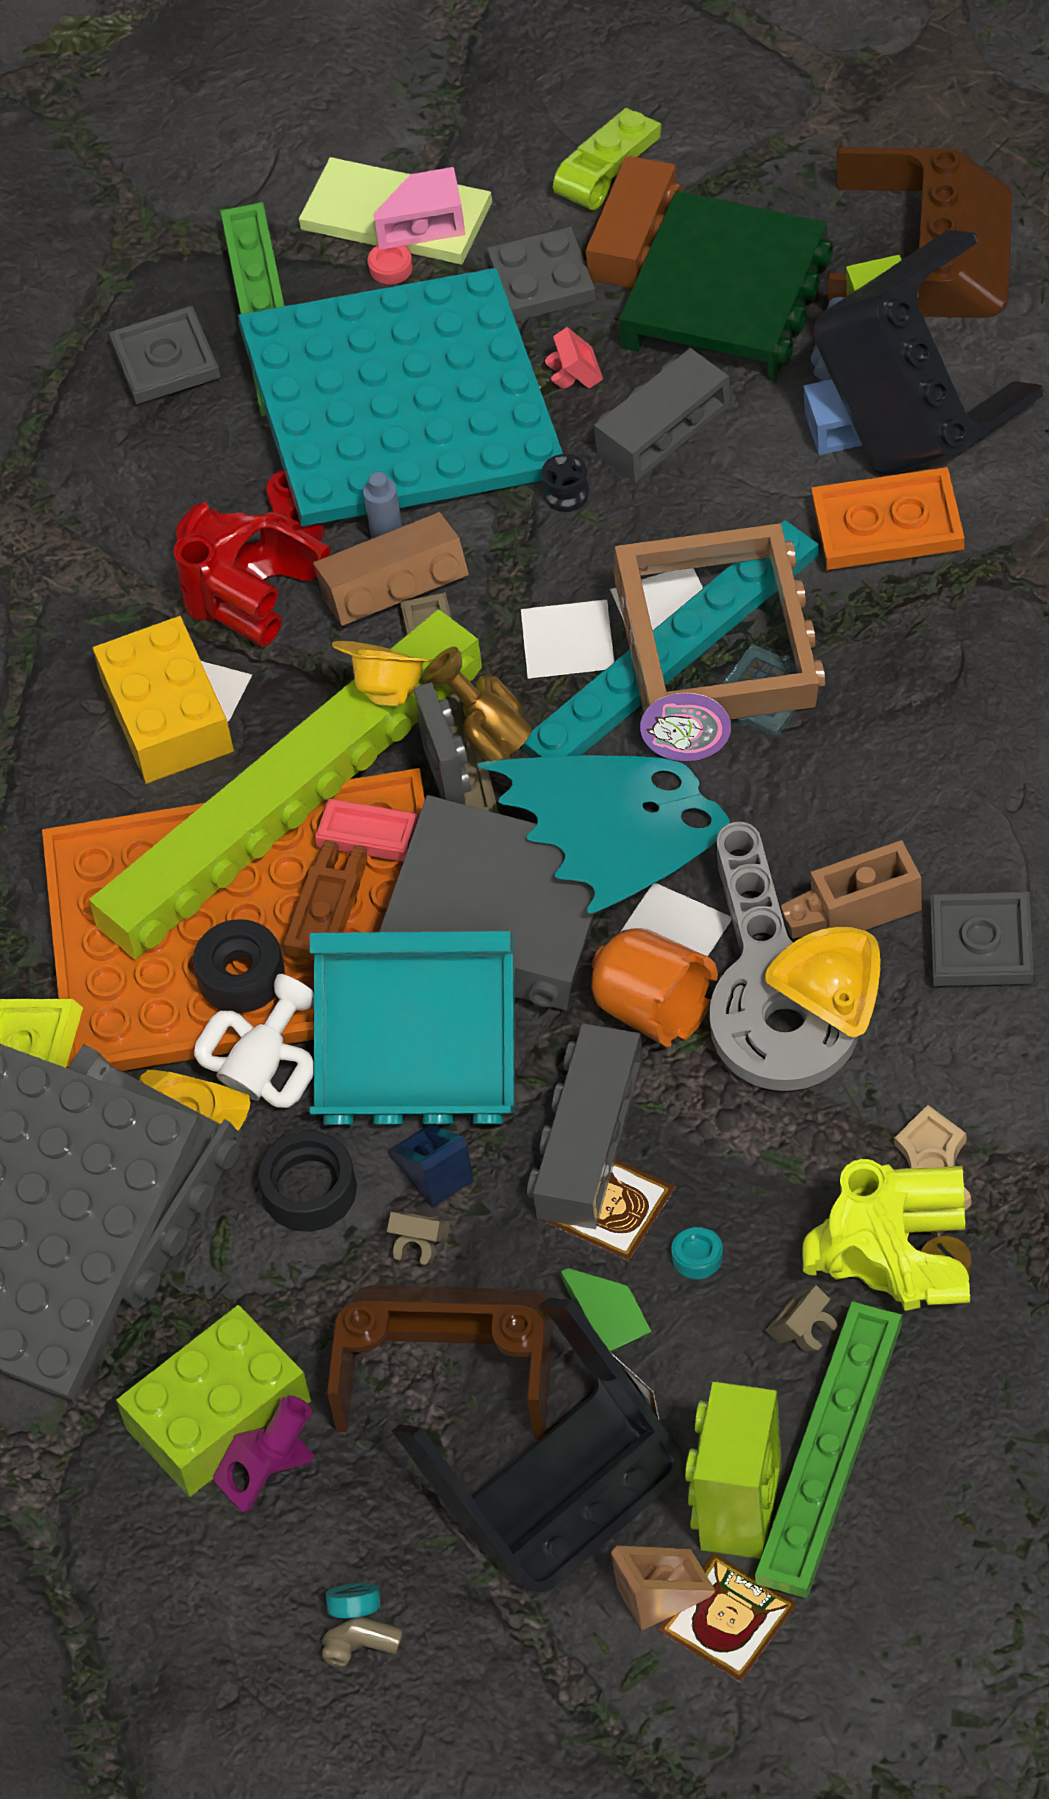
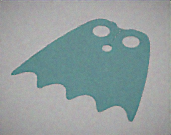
(598, 818)

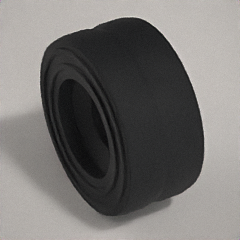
(232, 941)

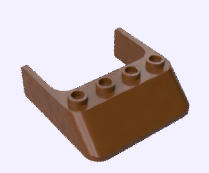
(954, 198)

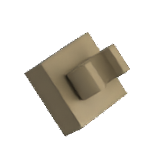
(417, 1229)
(798, 1317)

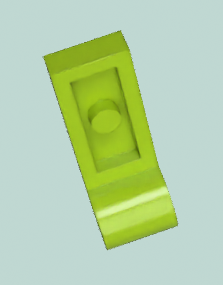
(589, 170)

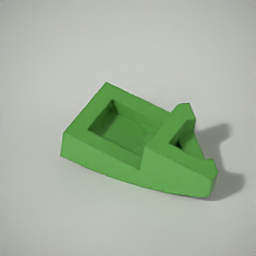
(607, 1307)

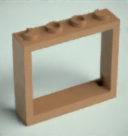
(710, 549)

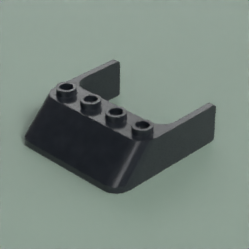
(894, 373)

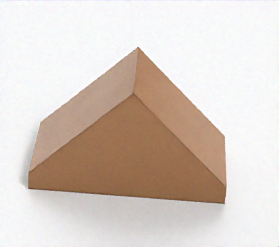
(659, 1582)

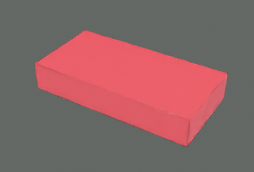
(380, 830)

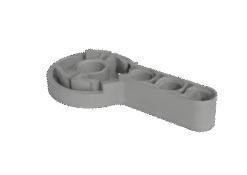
(791, 1058)

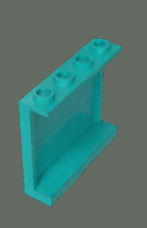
(414, 1026)

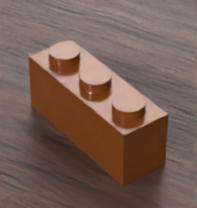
(630, 220)

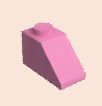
(421, 210)

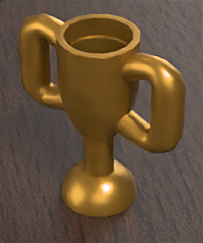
(491, 711)

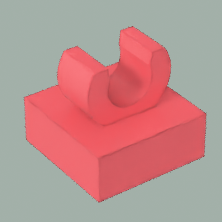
(574, 360)

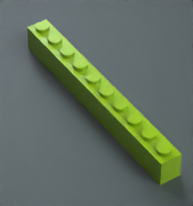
(267, 800)

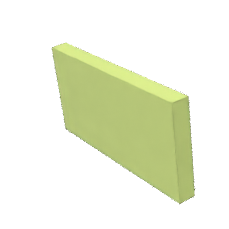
(352, 192)

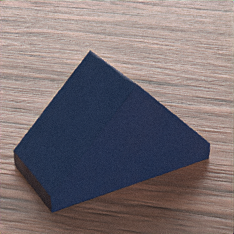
(434, 1162)

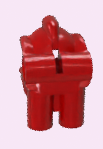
(227, 578)

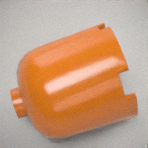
(653, 984)

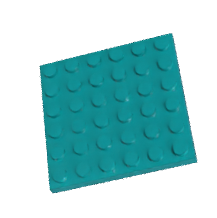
(401, 385)

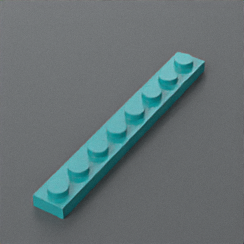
(678, 643)

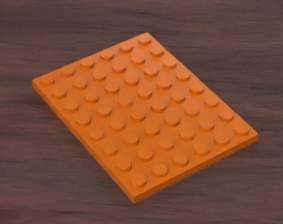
(152, 1006)

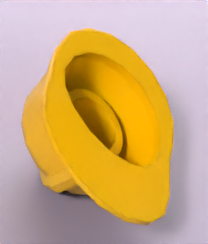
(382, 672)

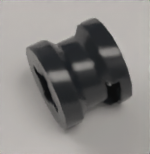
(565, 482)

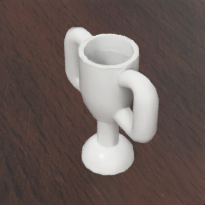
(261, 1048)

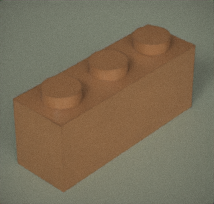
(391, 568)

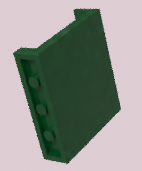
(727, 280)

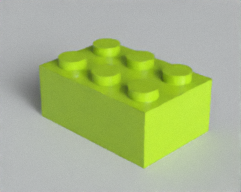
(208, 1393)
(735, 1469)

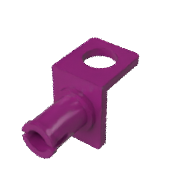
(266, 1452)

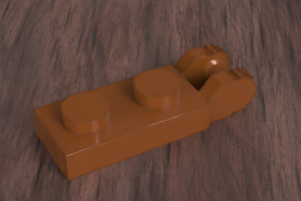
(325, 898)

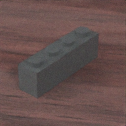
(586, 1126)

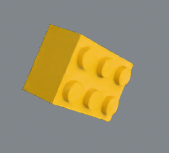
(163, 699)

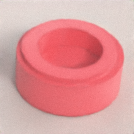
(390, 265)

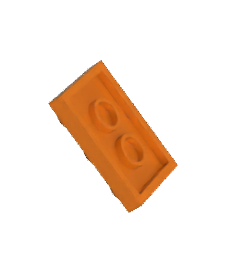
(887, 518)

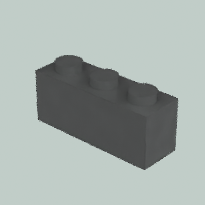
(662, 414)

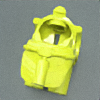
(872, 1227)

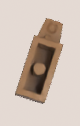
(857, 893)

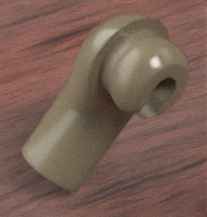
(355, 1634)

